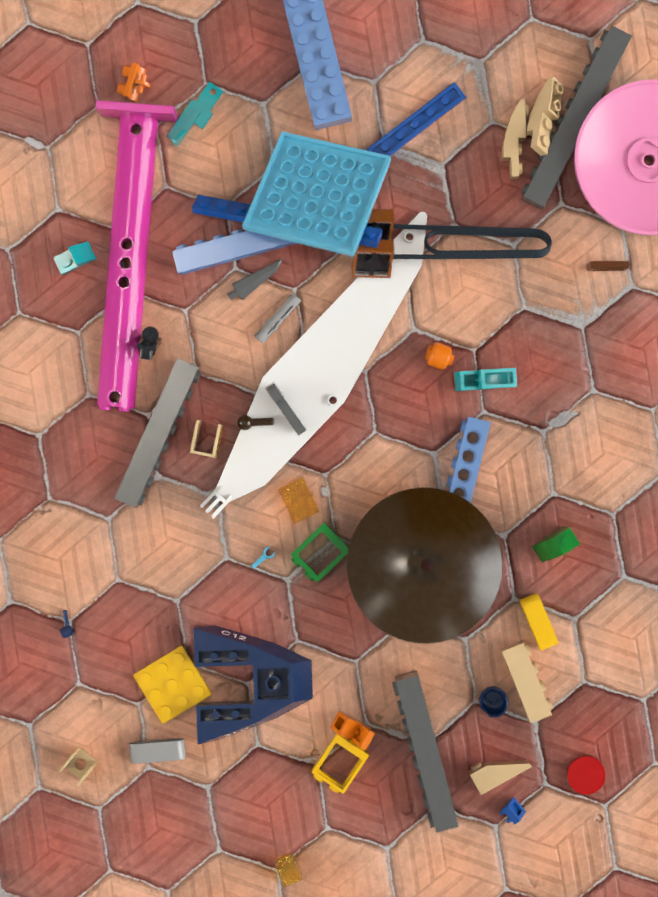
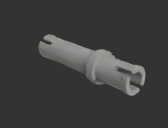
(279, 316)

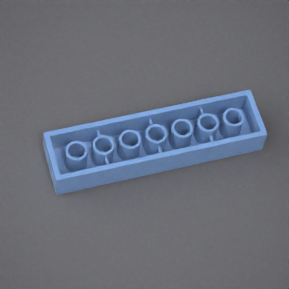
(318, 62)

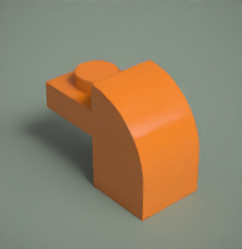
(353, 730)

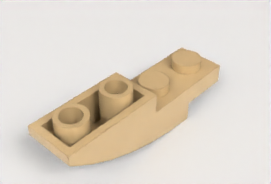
(543, 113)
(515, 133)

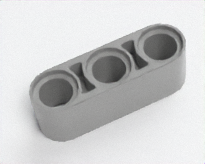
(157, 750)

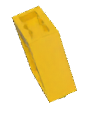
(335, 785)

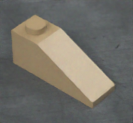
(492, 774)

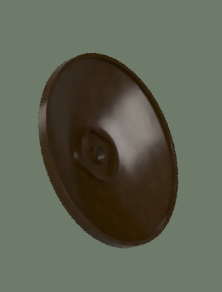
(388, 573)

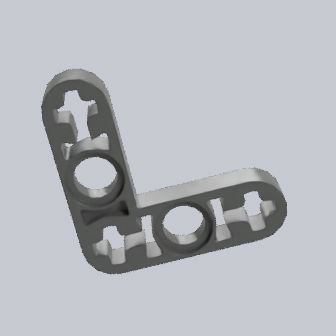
(285, 409)

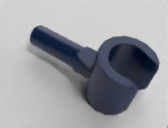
(67, 631)

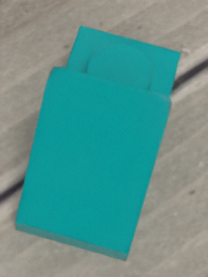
(74, 257)

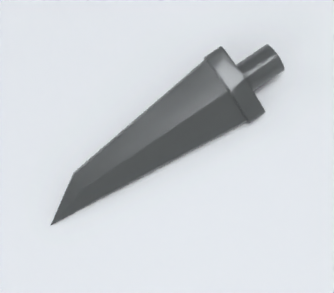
(250, 283)

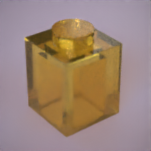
(288, 869)

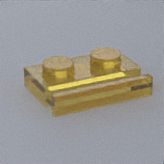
(298, 500)

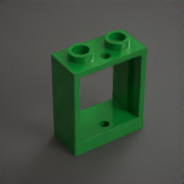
(298, 561)

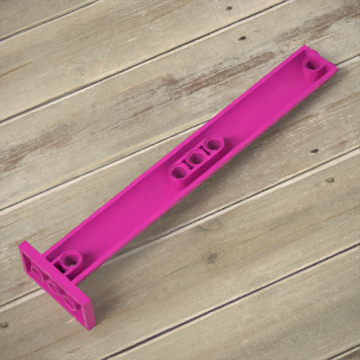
(132, 223)

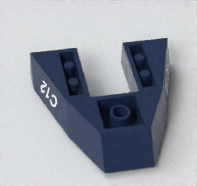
(279, 678)

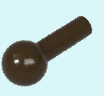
(246, 422)

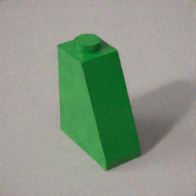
(556, 544)

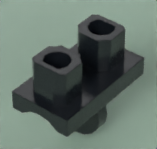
(149, 343)

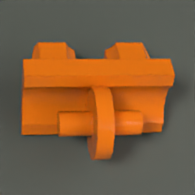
(135, 82)

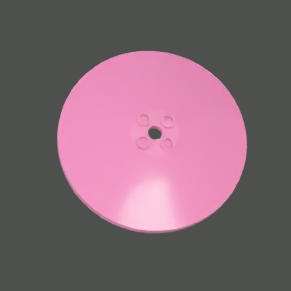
(612, 155)

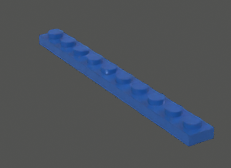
(237, 212)

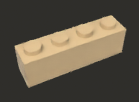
(526, 681)

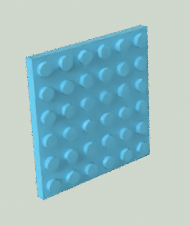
(317, 193)

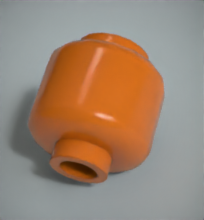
(439, 356)

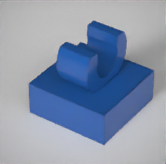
(513, 811)

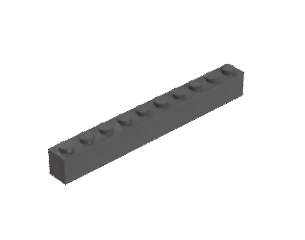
(586, 97)

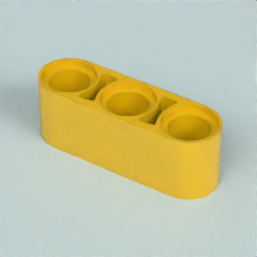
(538, 621)

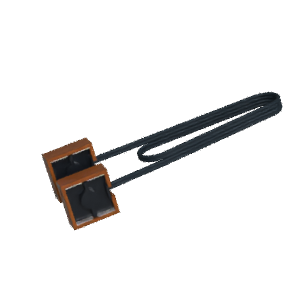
(377, 262)

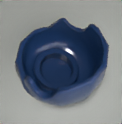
(493, 701)

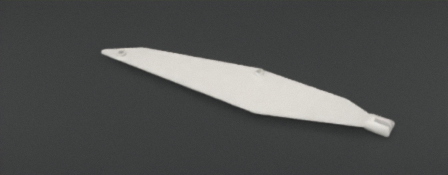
(314, 370)

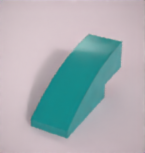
(485, 379)

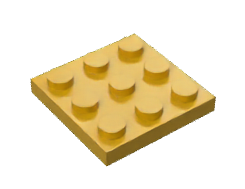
(172, 684)

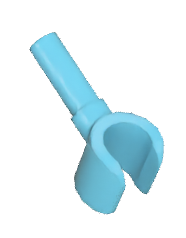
(262, 558)

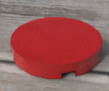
(586, 774)

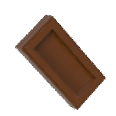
(608, 265)

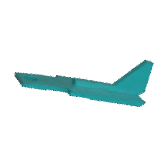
(195, 113)

